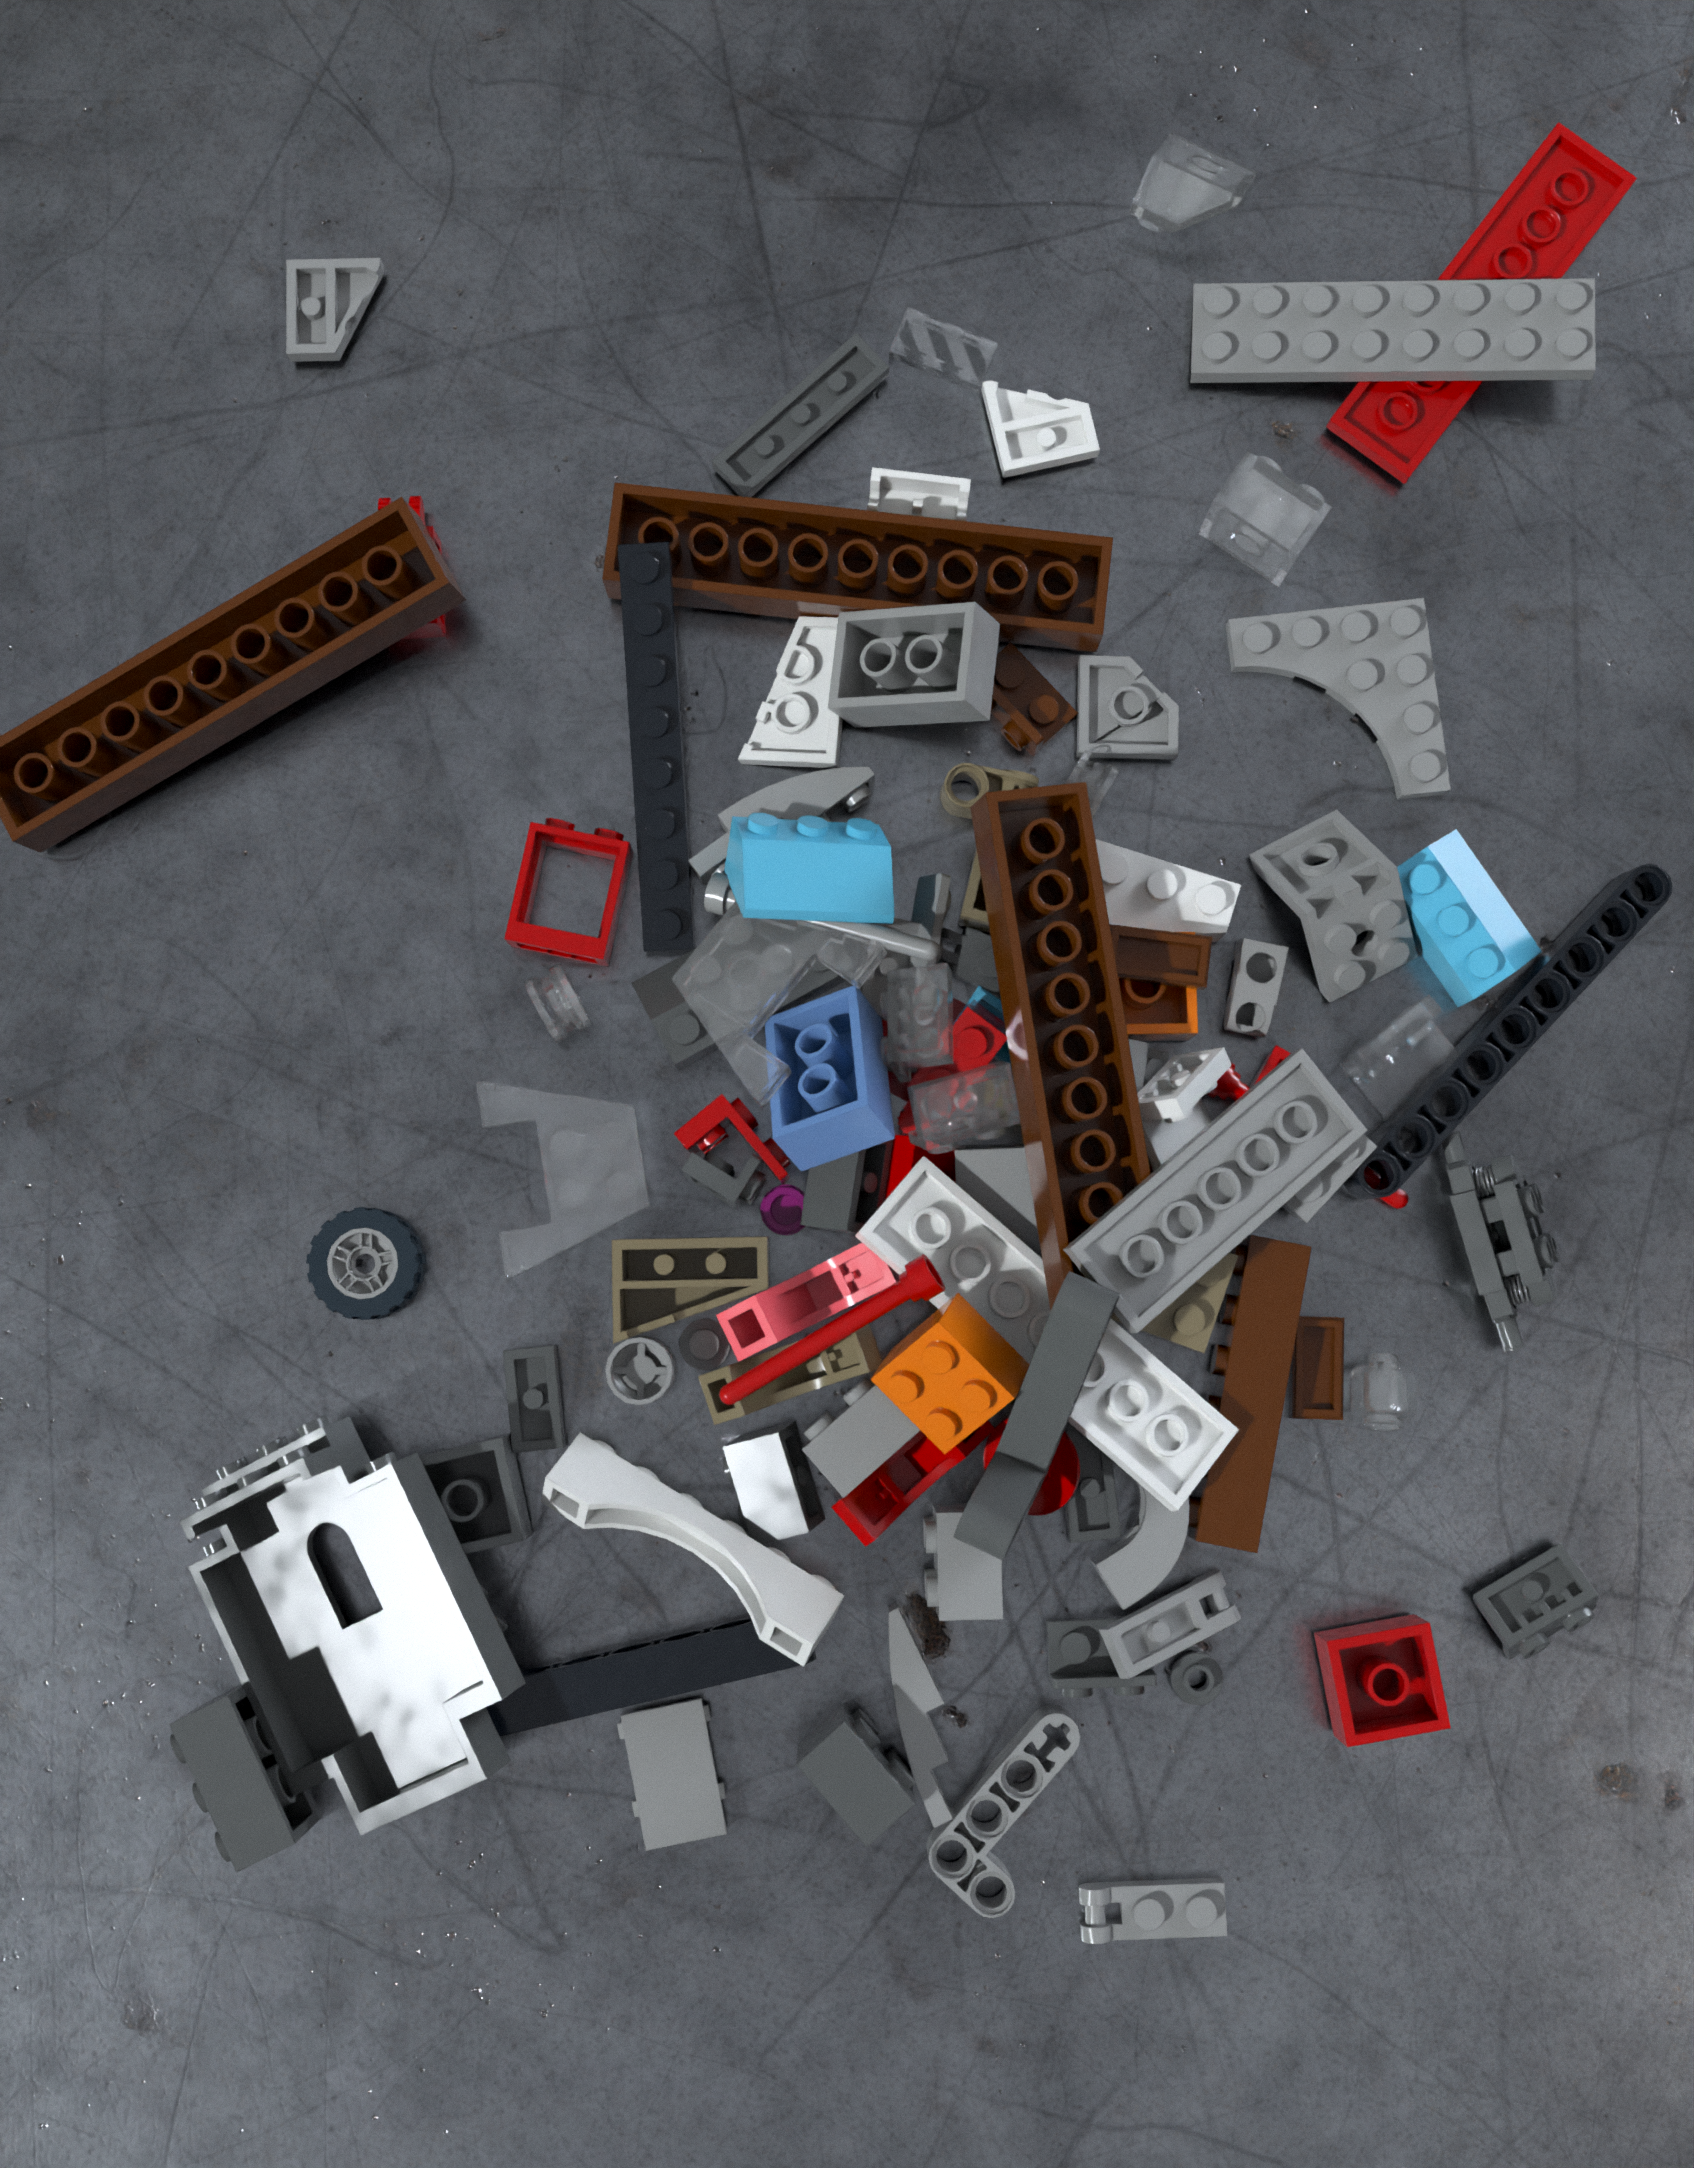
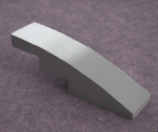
(914, 1696)

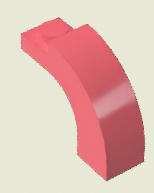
(805, 1300)

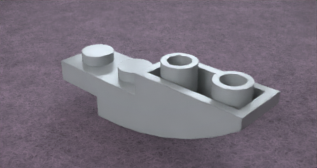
(813, 794)

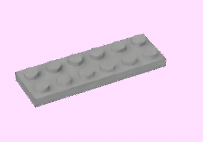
(1216, 1190)

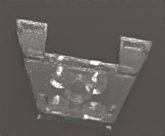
(748, 972)
(588, 1167)

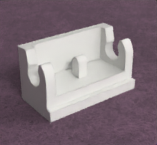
(918, 494)

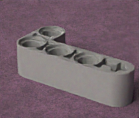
(1012, 1798)

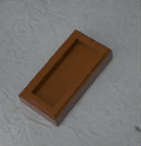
(1161, 956)
(1317, 1369)

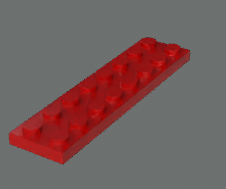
(1526, 235)

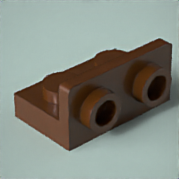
(1027, 703)

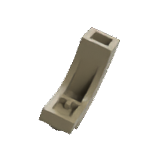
(841, 1361)

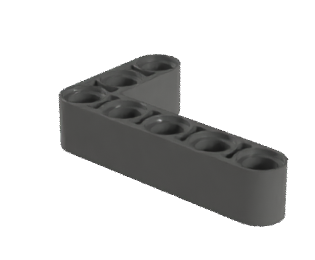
(1038, 1416)

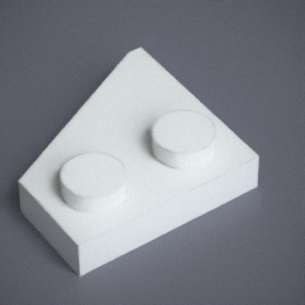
(1037, 430)

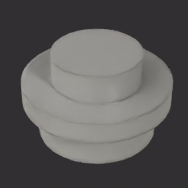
(704, 1344)

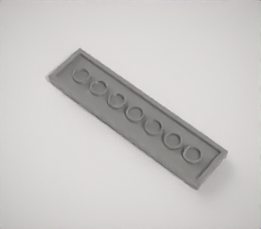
(1394, 331)

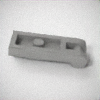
(1169, 1625)
(1154, 1909)

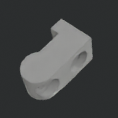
(1254, 986)

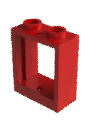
(560, 943)

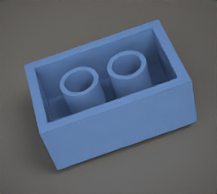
(838, 1082)

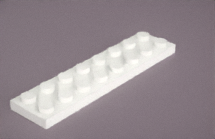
(1129, 1399)

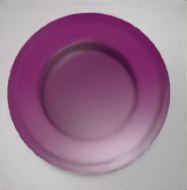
(783, 1209)

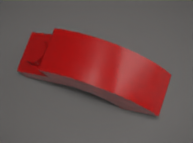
(899, 1482)

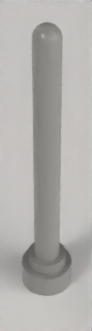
(720, 898)

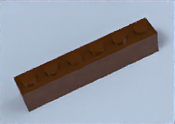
(1250, 1389)

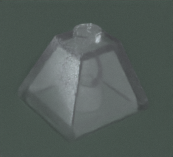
(1188, 186)

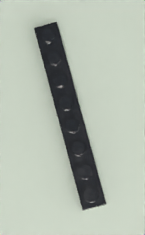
(656, 746)

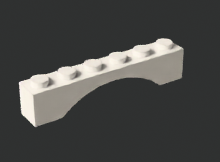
(606, 1491)

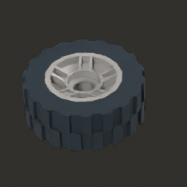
(348, 1287)

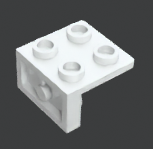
(1173, 1101)

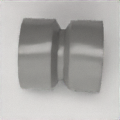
(641, 1370)

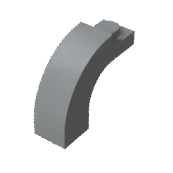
(1146, 1552)

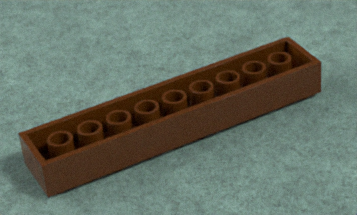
(838, 559)
(222, 675)
(1060, 1011)

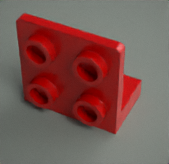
(708, 1132)

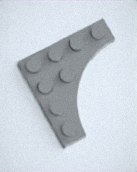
(1373, 664)

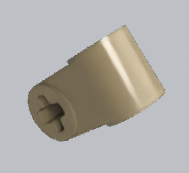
(984, 780)

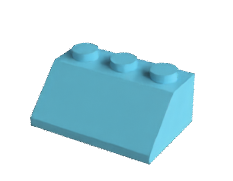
(810, 869)
(1462, 920)

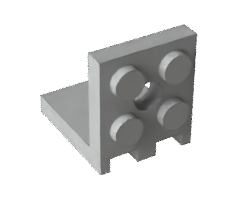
(1339, 901)

